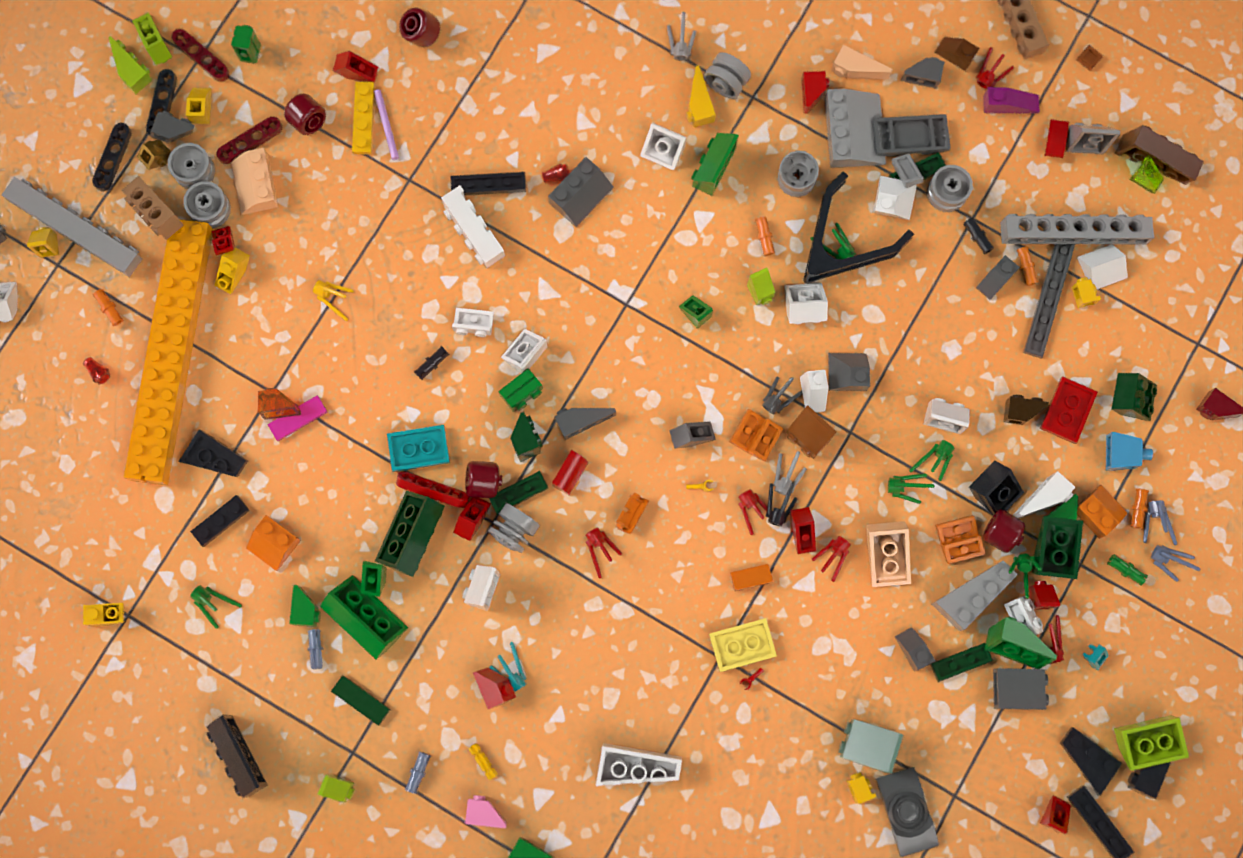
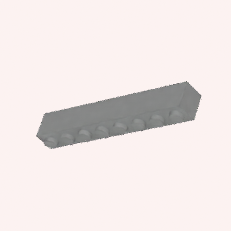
(71, 226)

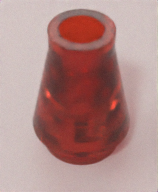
(556, 173)
(96, 371)

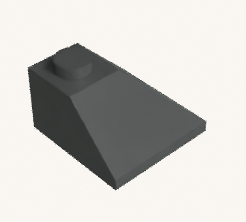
(848, 372)

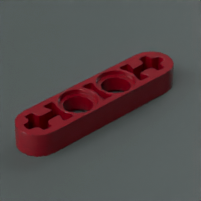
(200, 55)
(251, 143)

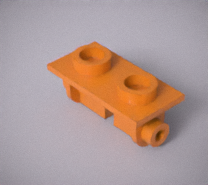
(627, 520)

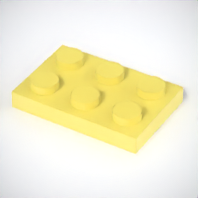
(742, 645)

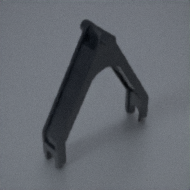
(822, 265)

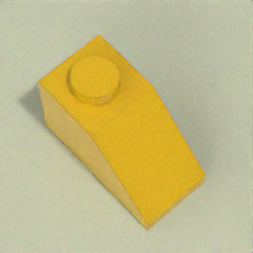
(43, 242)

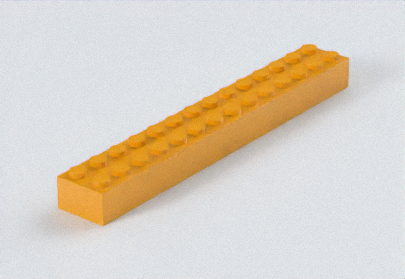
(168, 354)

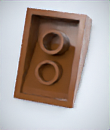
(810, 432)

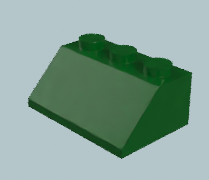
(714, 162)

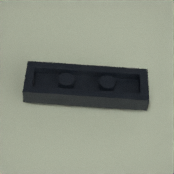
(219, 521)

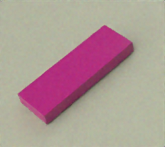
(310, 411)

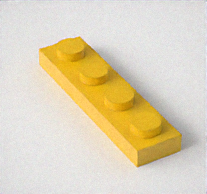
(363, 118)

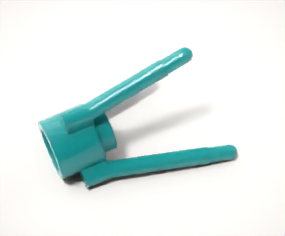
(517, 681)

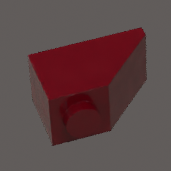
(1219, 406)

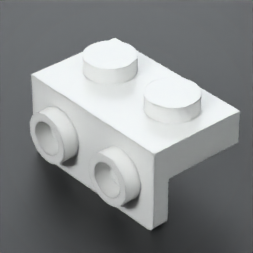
(473, 321)
(1023, 611)

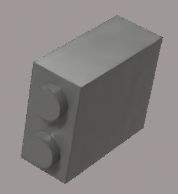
(1020, 689)

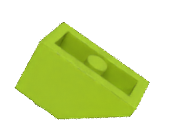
(761, 287)
(336, 788)

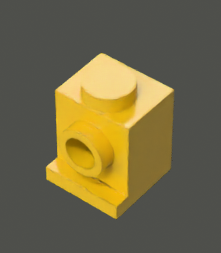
(1085, 293)
(860, 788)

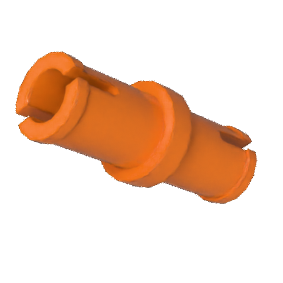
(765, 236)
(1027, 266)
(108, 307)
(1139, 508)

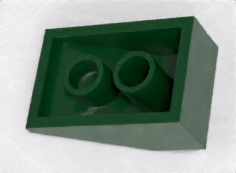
(1058, 547)

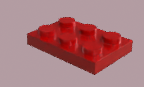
(1068, 410)

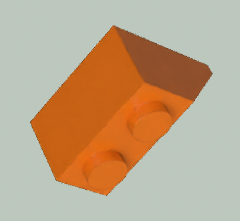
(1100, 512)
(272, 543)

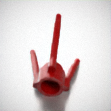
(987, 78)
(749, 500)
(595, 538)
(839, 547)
(1057, 649)

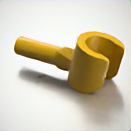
(700, 486)

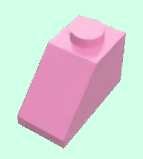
(483, 813)

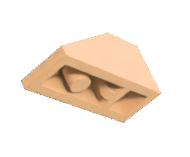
(858, 66)

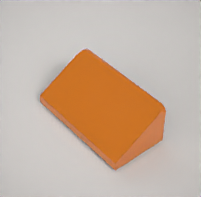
(751, 577)

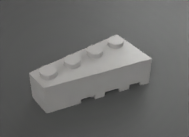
(970, 599)

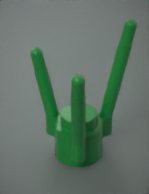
(845, 250)
(943, 451)
(896, 485)
(1024, 564)
(202, 597)

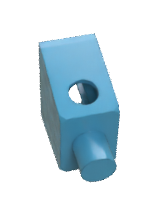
(1125, 452)

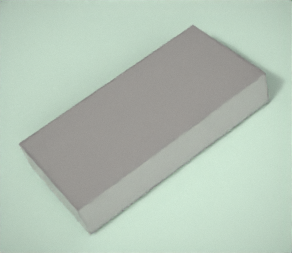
(907, 170)

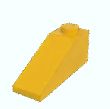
(700, 105)

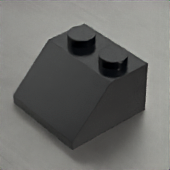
(996, 488)

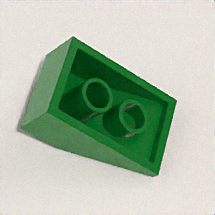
(1018, 643)

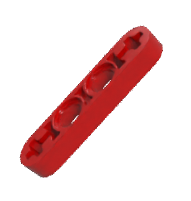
(432, 489)

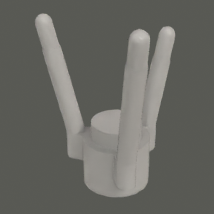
(681, 50)
(783, 485)

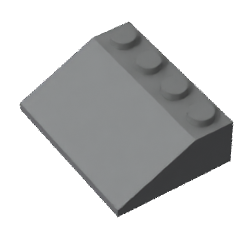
(851, 127)

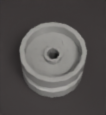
(727, 75)
(190, 165)
(949, 188)
(207, 203)

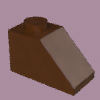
(957, 51)

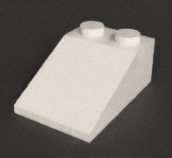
(1052, 491)
(482, 587)

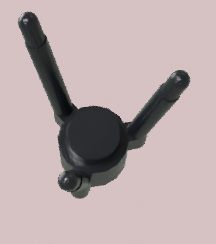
(779, 516)

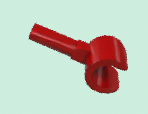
(752, 678)

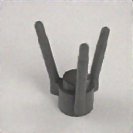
(772, 403)

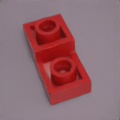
(1056, 138)
(223, 240)

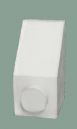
(815, 389)

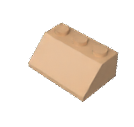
(254, 181)

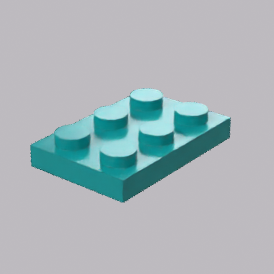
(418, 448)

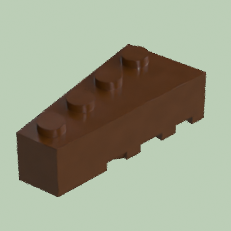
(1167, 156)

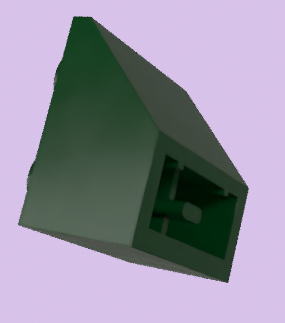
(1134, 396)
(524, 440)

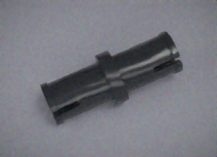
(978, 235)
(431, 363)

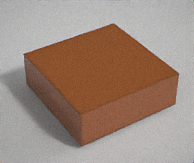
(1089, 57)

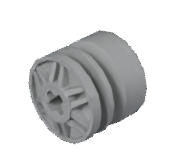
(798, 163)
(513, 528)

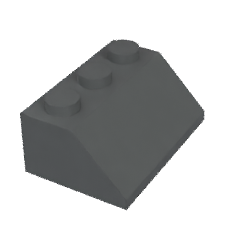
(580, 192)

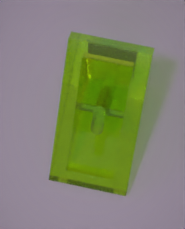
(1147, 175)

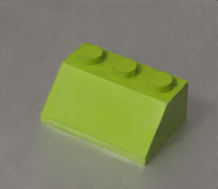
(1151, 742)

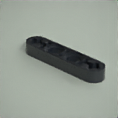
(159, 103)
(116, 157)

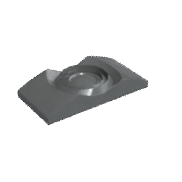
(911, 135)
(907, 811)

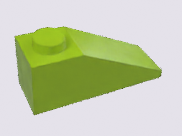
(152, 39)

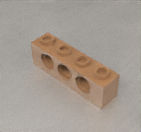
(1031, 27)
(152, 208)

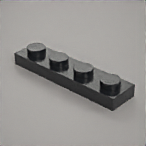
(490, 183)
(1100, 823)

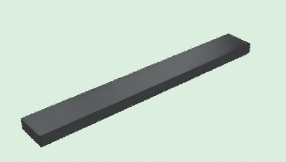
(1049, 299)

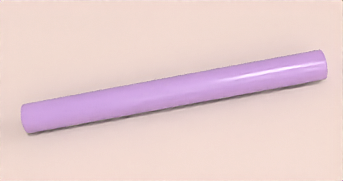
(386, 124)

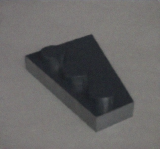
(212, 455)
(1093, 761)

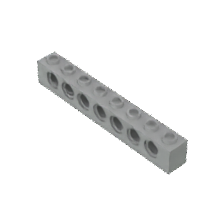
(1012, 234)

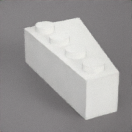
(472, 227)
(632, 765)

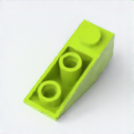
(128, 69)

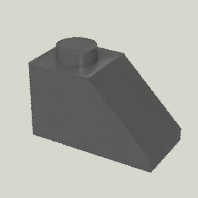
(925, 73)
(997, 277)
(692, 434)
(914, 649)

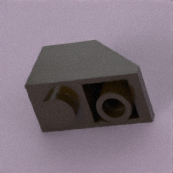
(1020, 410)

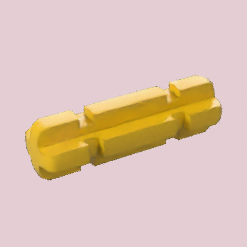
(483, 761)

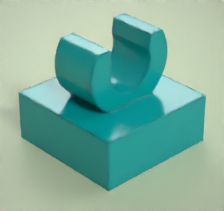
(1098, 656)

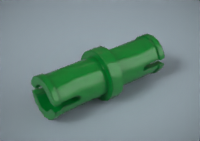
(1127, 569)

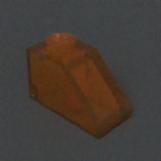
(275, 404)

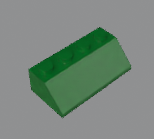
(363, 617)

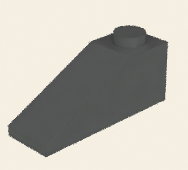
(580, 419)

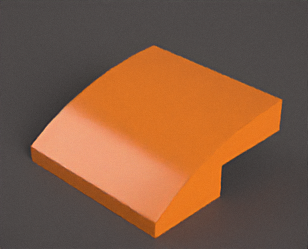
(756, 435)
(960, 539)

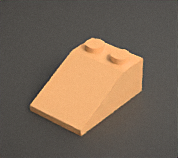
(889, 553)

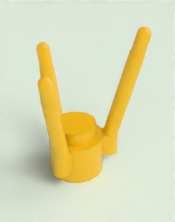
(325, 289)

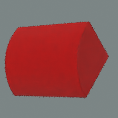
(570, 472)

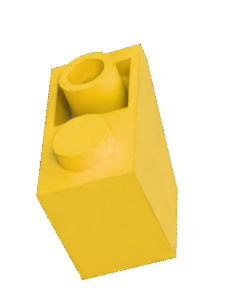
(199, 105)
(231, 269)
(103, 614)

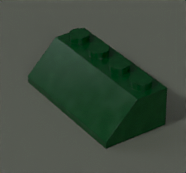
(409, 533)

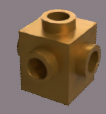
(154, 154)

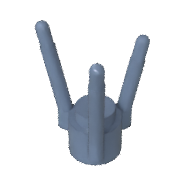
(1158, 510)
(1163, 554)

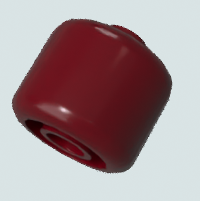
(419, 27)
(305, 114)
(482, 479)
(1004, 531)

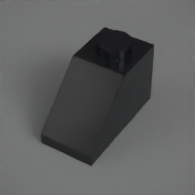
(1148, 780)

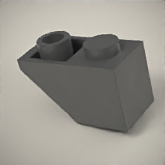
(170, 128)

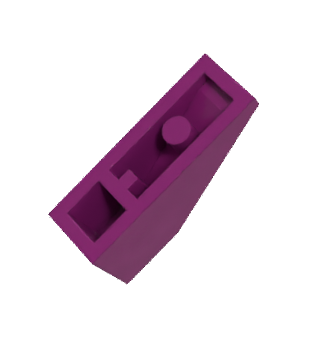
(1010, 101)

